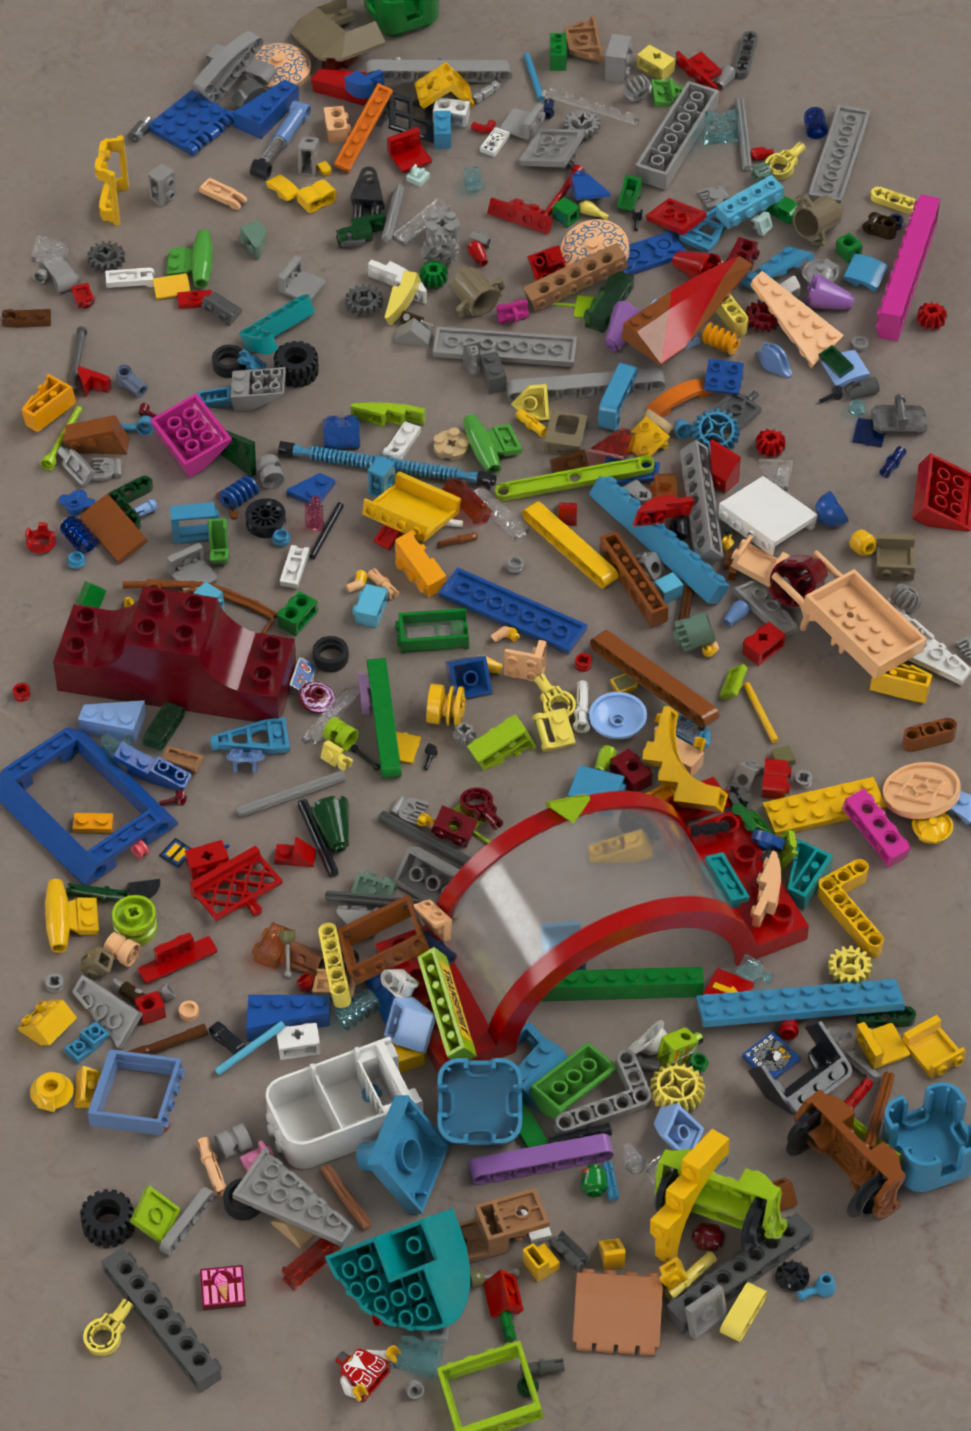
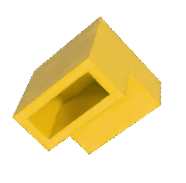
(540, 1261)

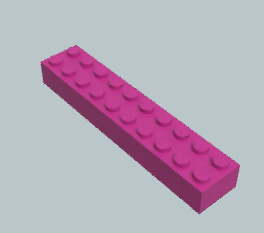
(907, 267)

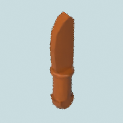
(460, 539)

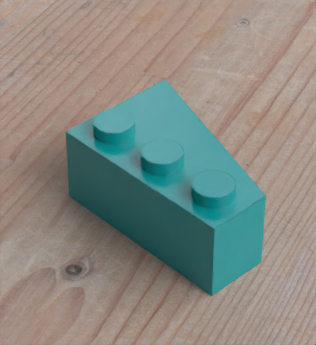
(807, 870)

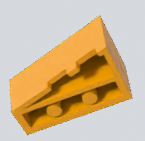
(48, 403)
(417, 565)

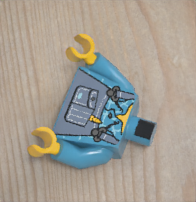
(691, 733)

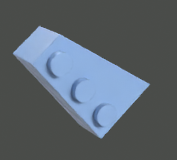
(115, 719)

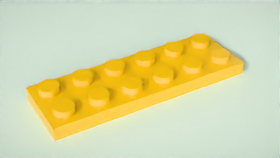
(817, 806)

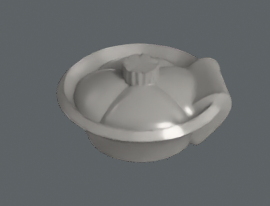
(821, 267)

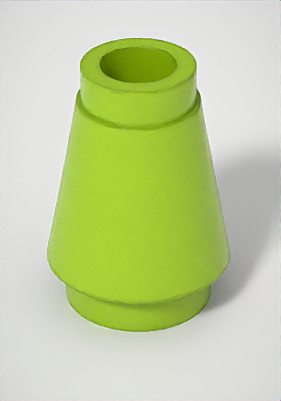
(604, 756)

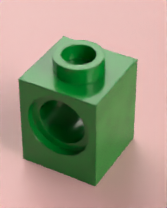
(848, 246)

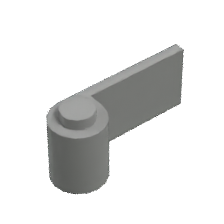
(62, 275)

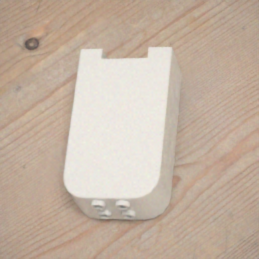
(321, 1108)

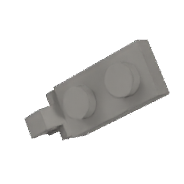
(76, 466)

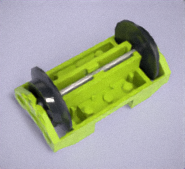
(745, 1203)

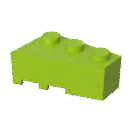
(501, 742)

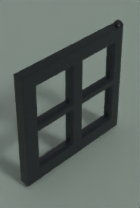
(392, 113)

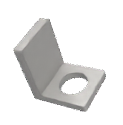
(647, 559)
(749, 769)

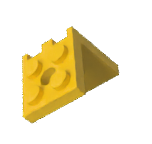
(443, 81)

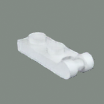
(130, 277)
(402, 441)
(294, 567)

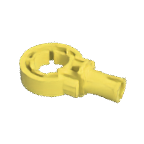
(786, 158)
(551, 695)
(104, 1323)

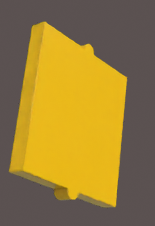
(407, 747)

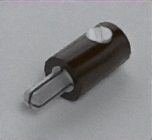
(406, 316)
(127, 990)

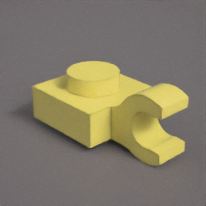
(333, 755)

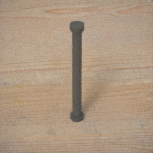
(81, 331)

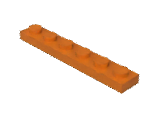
(363, 128)

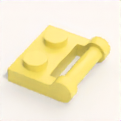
(559, 727)

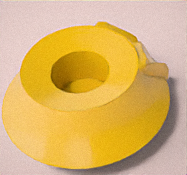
(933, 829)
(51, 1091)

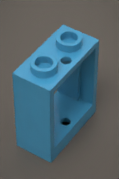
(194, 533)

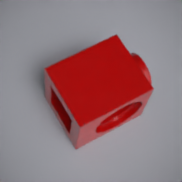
(151, 1001)

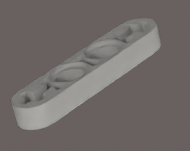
(187, 1221)

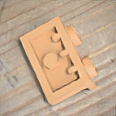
(435, 919)

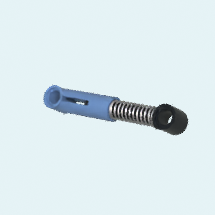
(297, 114)

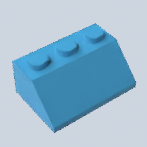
(537, 1064)

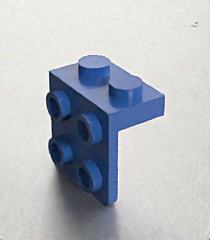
(724, 376)
(341, 432)

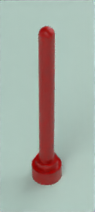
(563, 190)

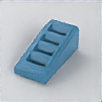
(216, 402)

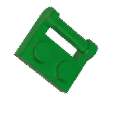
(751, 818)

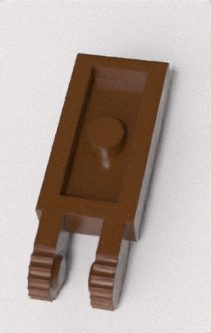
(26, 318)

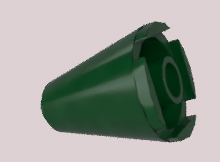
(333, 821)

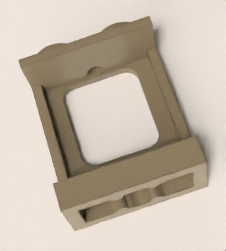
(561, 443)

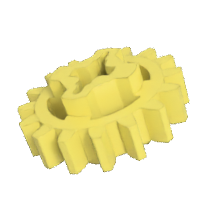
(849, 965)

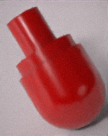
(761, 153)

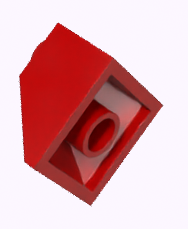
(724, 467)

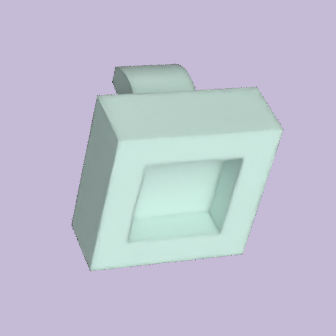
(417, 176)
(762, 223)

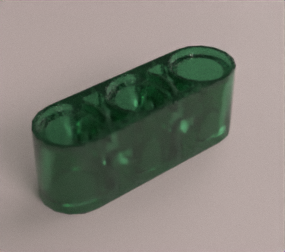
(163, 726)

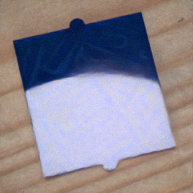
(866, 434)

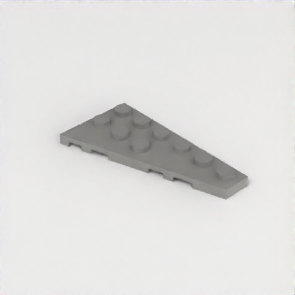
(284, 1195)

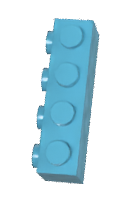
(749, 202)

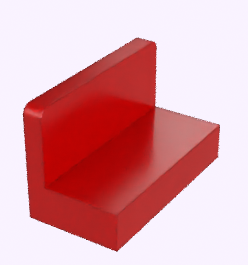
(502, 1293)

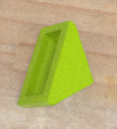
(570, 806)

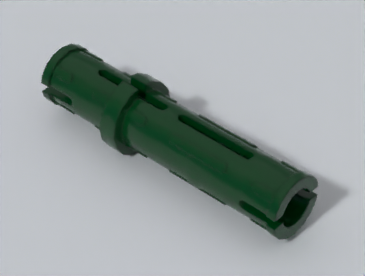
(105, 893)

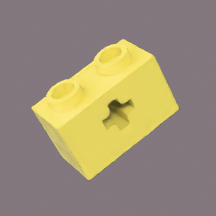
(655, 62)

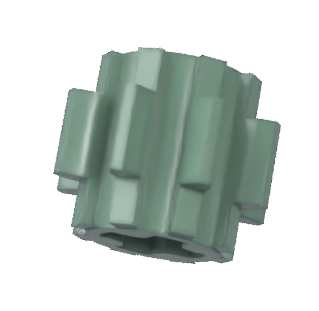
(760, 172)

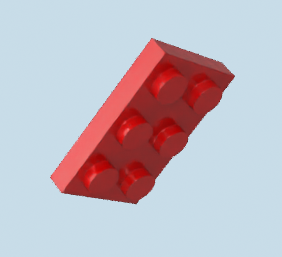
(676, 216)

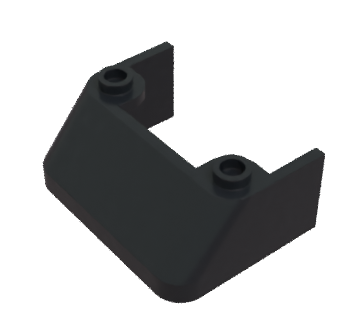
(828, 1072)

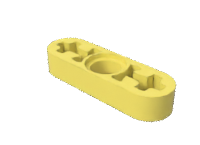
(906, 207)

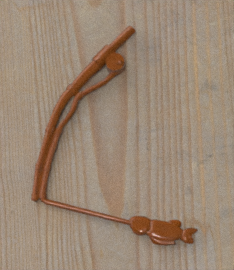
(228, 594)

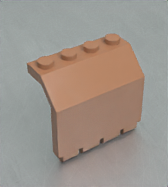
(617, 1312)

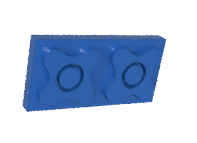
(652, 252)

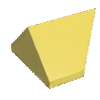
(534, 401)

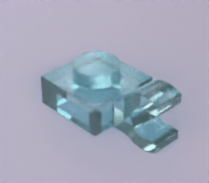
(751, 968)

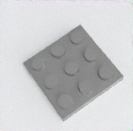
(551, 147)

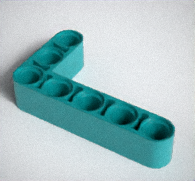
(261, 334)

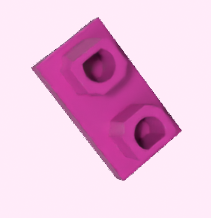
(512, 311)

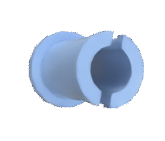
(148, 507)

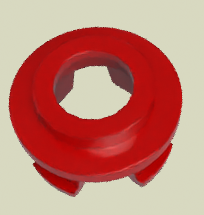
(41, 533)

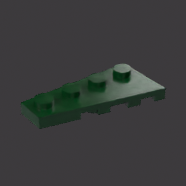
(241, 453)

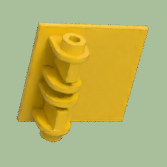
(649, 438)

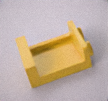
(933, 1048)

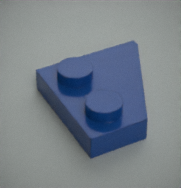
(317, 485)

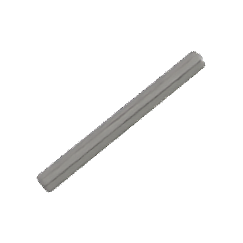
(743, 135)
(290, 793)

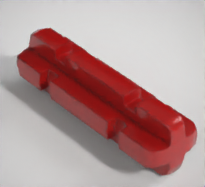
(254, 907)
(859, 1092)

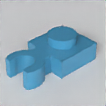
(252, 362)

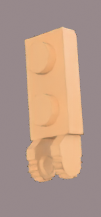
(222, 193)

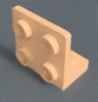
(524, 664)

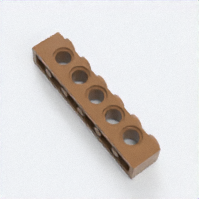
(575, 277)

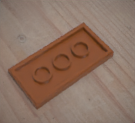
(113, 528)

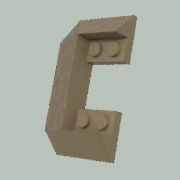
(324, 38)

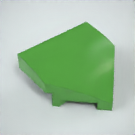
(664, 92)

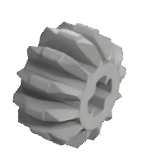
(637, 88)
(906, 597)

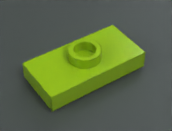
(733, 682)

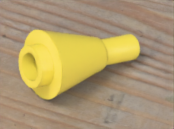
(589, 208)

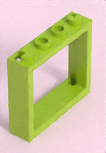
(489, 1358)

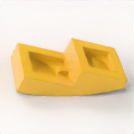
(285, 188)

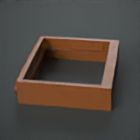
(374, 923)

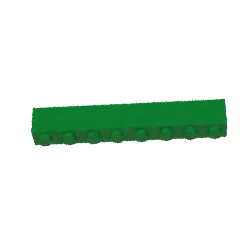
(629, 984)

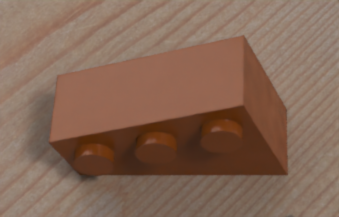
(97, 436)

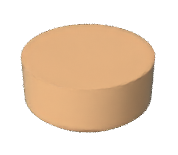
(188, 1010)

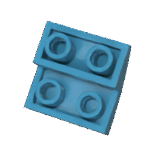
(865, 271)

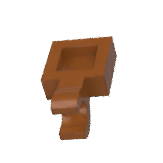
(728, 561)

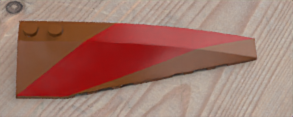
(675, 318)

